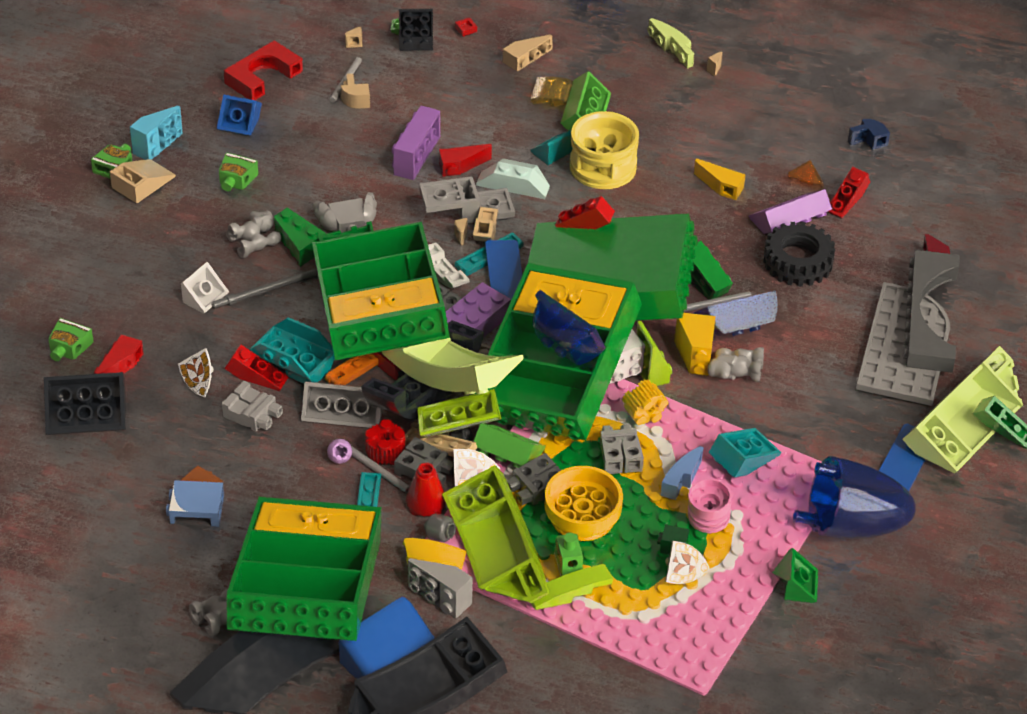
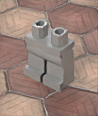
(251, 407)
(621, 447)

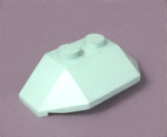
(516, 177)

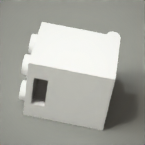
(631, 359)

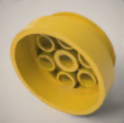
(583, 502)

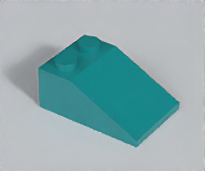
(743, 451)

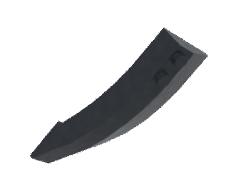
(249, 670)
(432, 677)

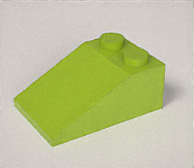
(654, 363)

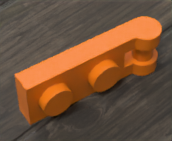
(351, 369)

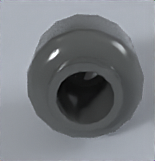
(440, 527)

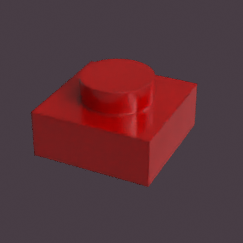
(466, 26)

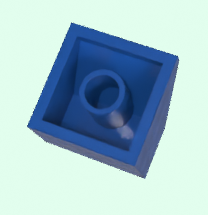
(238, 114)

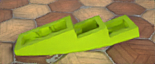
(572, 585)

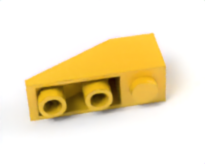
(720, 179)

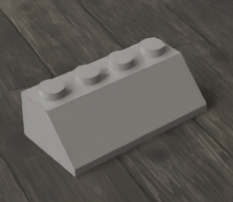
(338, 405)

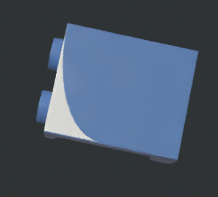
(196, 501)

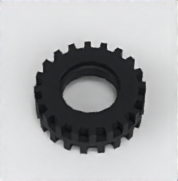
(799, 269)

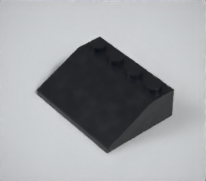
(85, 403)

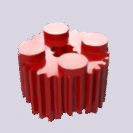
(384, 442)

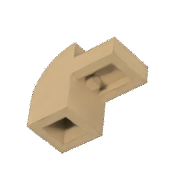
(355, 94)
(485, 224)

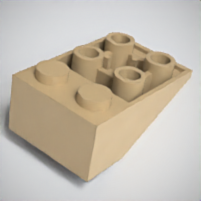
(139, 178)

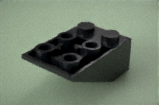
(415, 29)

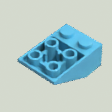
(155, 132)

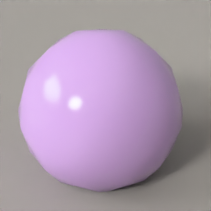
(339, 451)

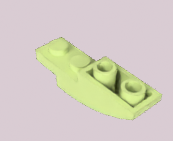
(671, 39)

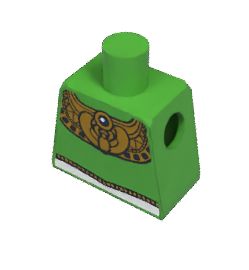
(110, 158)
(237, 171)
(69, 340)
(568, 549)

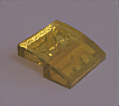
(551, 90)

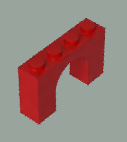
(272, 56)

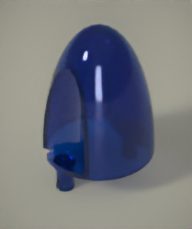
(855, 501)

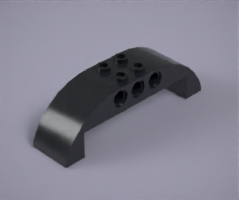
(407, 393)

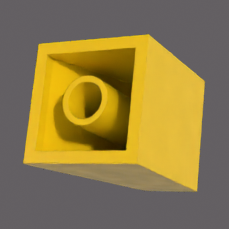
(695, 341)

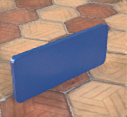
(503, 265)
(901, 461)

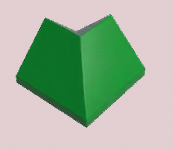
(799, 577)

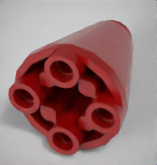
(425, 492)

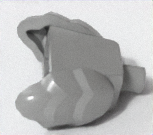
(346, 213)

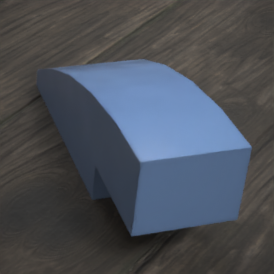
(682, 473)

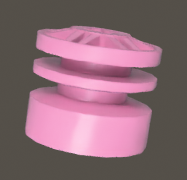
(709, 505)

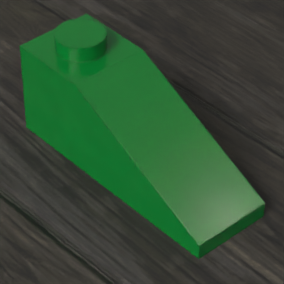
(1002, 420)

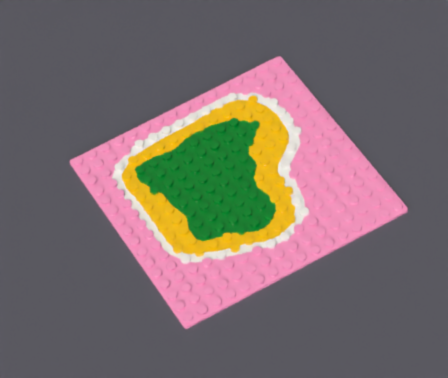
(655, 624)

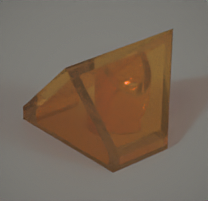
(806, 173)

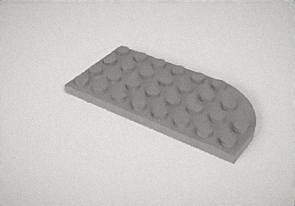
(883, 363)

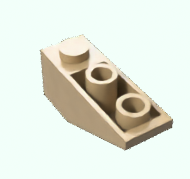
(524, 52)

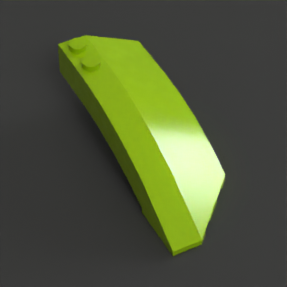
(496, 537)

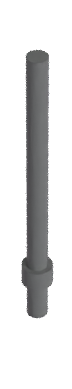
(232, 298)

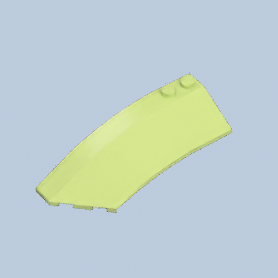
(452, 367)
(950, 430)

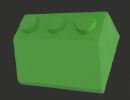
(507, 445)

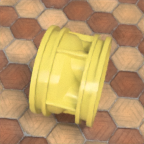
(615, 151)

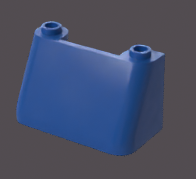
(385, 638)

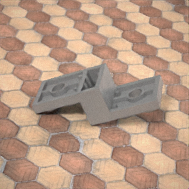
(463, 196)

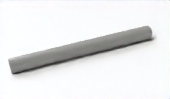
(351, 70)
(703, 304)
(378, 469)

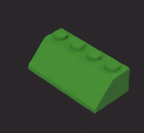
(585, 97)

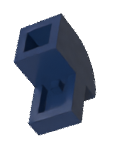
(871, 132)

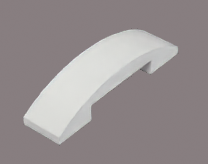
(444, 270)

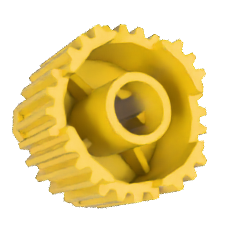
(645, 402)

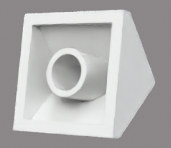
(202, 288)

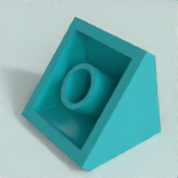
(554, 148)

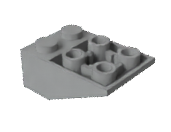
(441, 585)

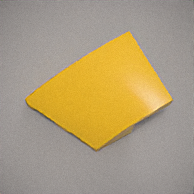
(434, 552)

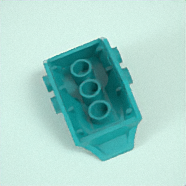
(297, 350)

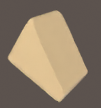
(353, 38)
(714, 63)
(460, 230)

